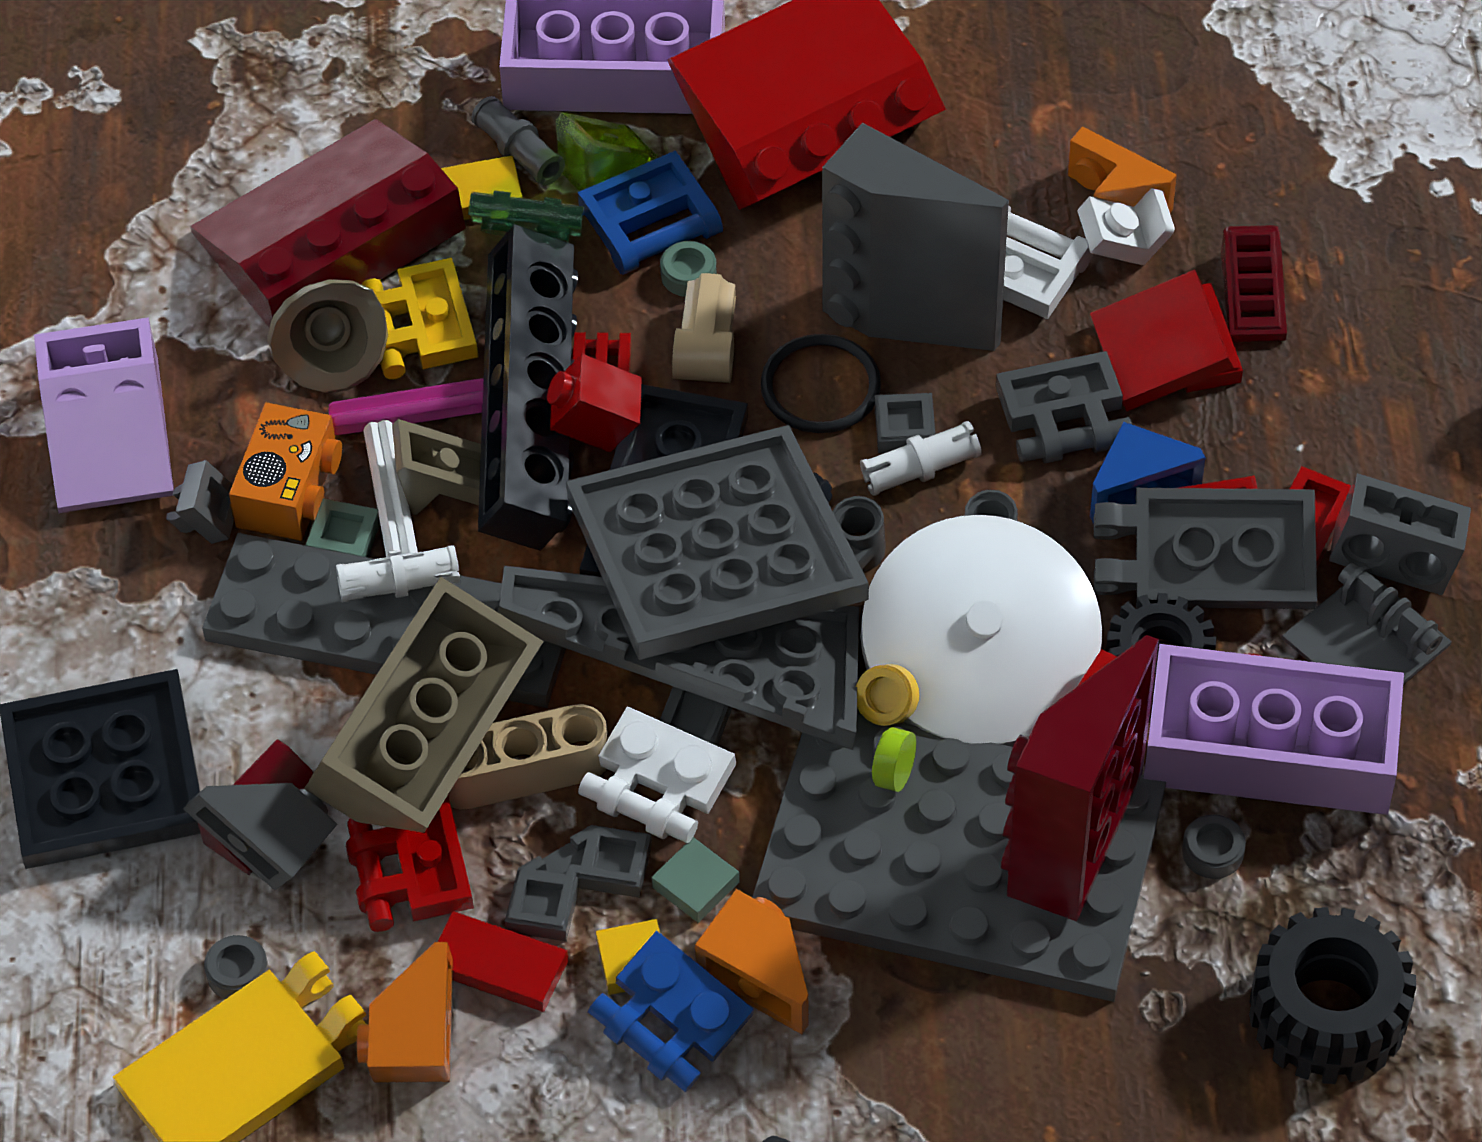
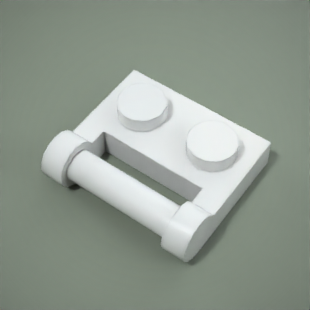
(1035, 278)

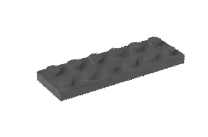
(289, 605)

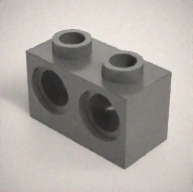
(1400, 534)

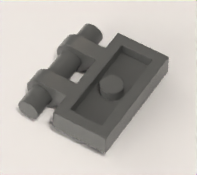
(1059, 393)

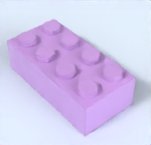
(601, 53)

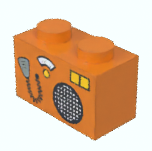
(284, 471)

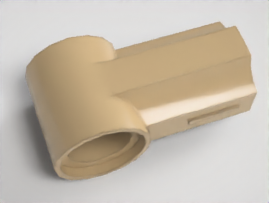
(705, 343)

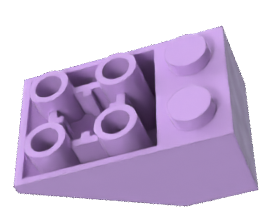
(104, 414)

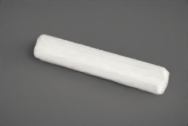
(389, 495)

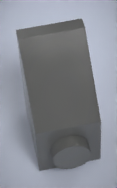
(264, 825)

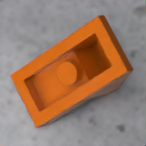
(1116, 171)

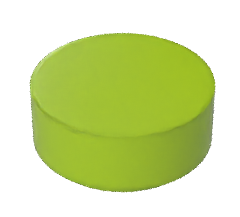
(894, 759)

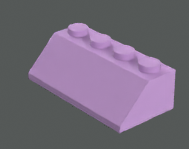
(1275, 729)

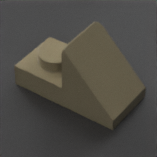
(435, 465)

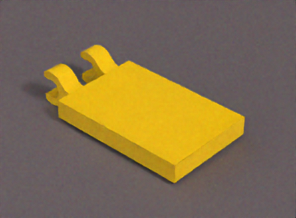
(242, 1059)

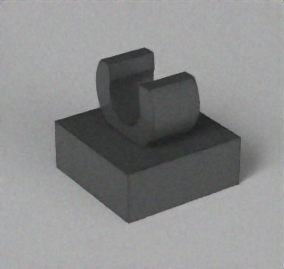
(203, 503)

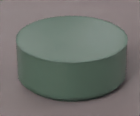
(685, 263)

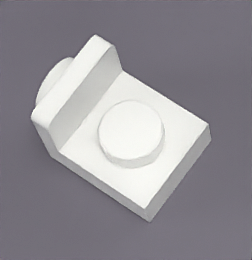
(1125, 230)

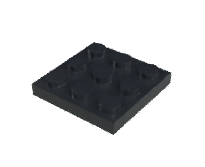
(100, 768)

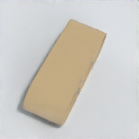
(552, 762)

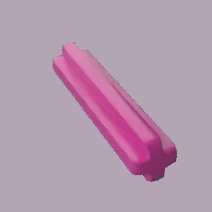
(408, 405)

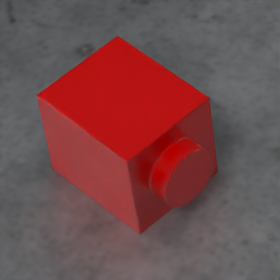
(595, 402)

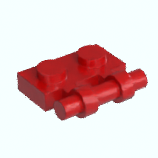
(430, 865)

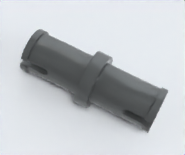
(518, 139)

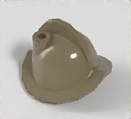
(329, 335)

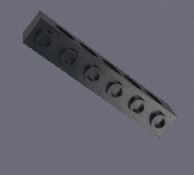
(525, 347)

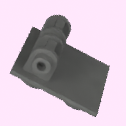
(1367, 628)

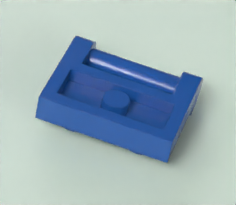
(644, 198)

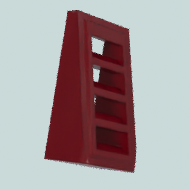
(1254, 250)

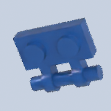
(682, 997)

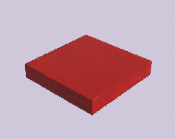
(1161, 340)

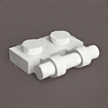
(662, 760)

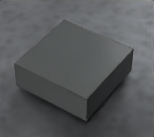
(901, 418)

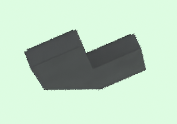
(593, 860)

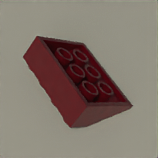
(334, 217)
(1077, 782)

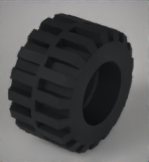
(1338, 951)

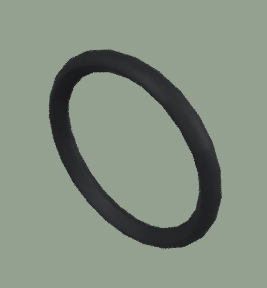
(827, 426)

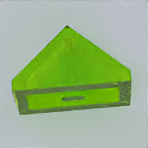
(597, 149)

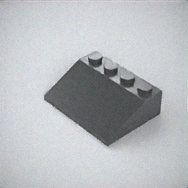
(910, 246)

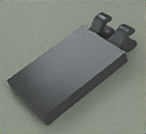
(1213, 547)

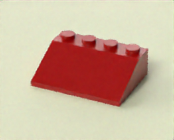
(797, 86)

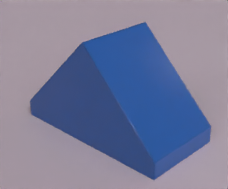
(1145, 461)

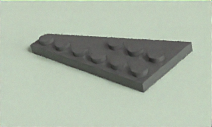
(785, 672)

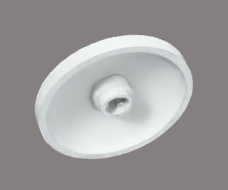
(985, 623)

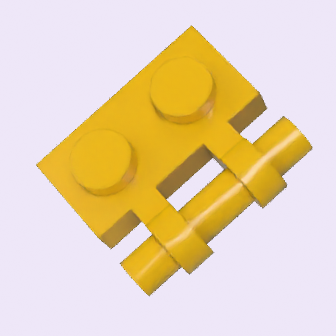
(436, 314)

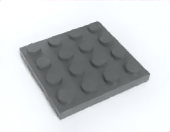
(716, 542)

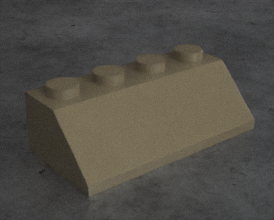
(424, 712)

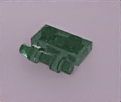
(549, 217)

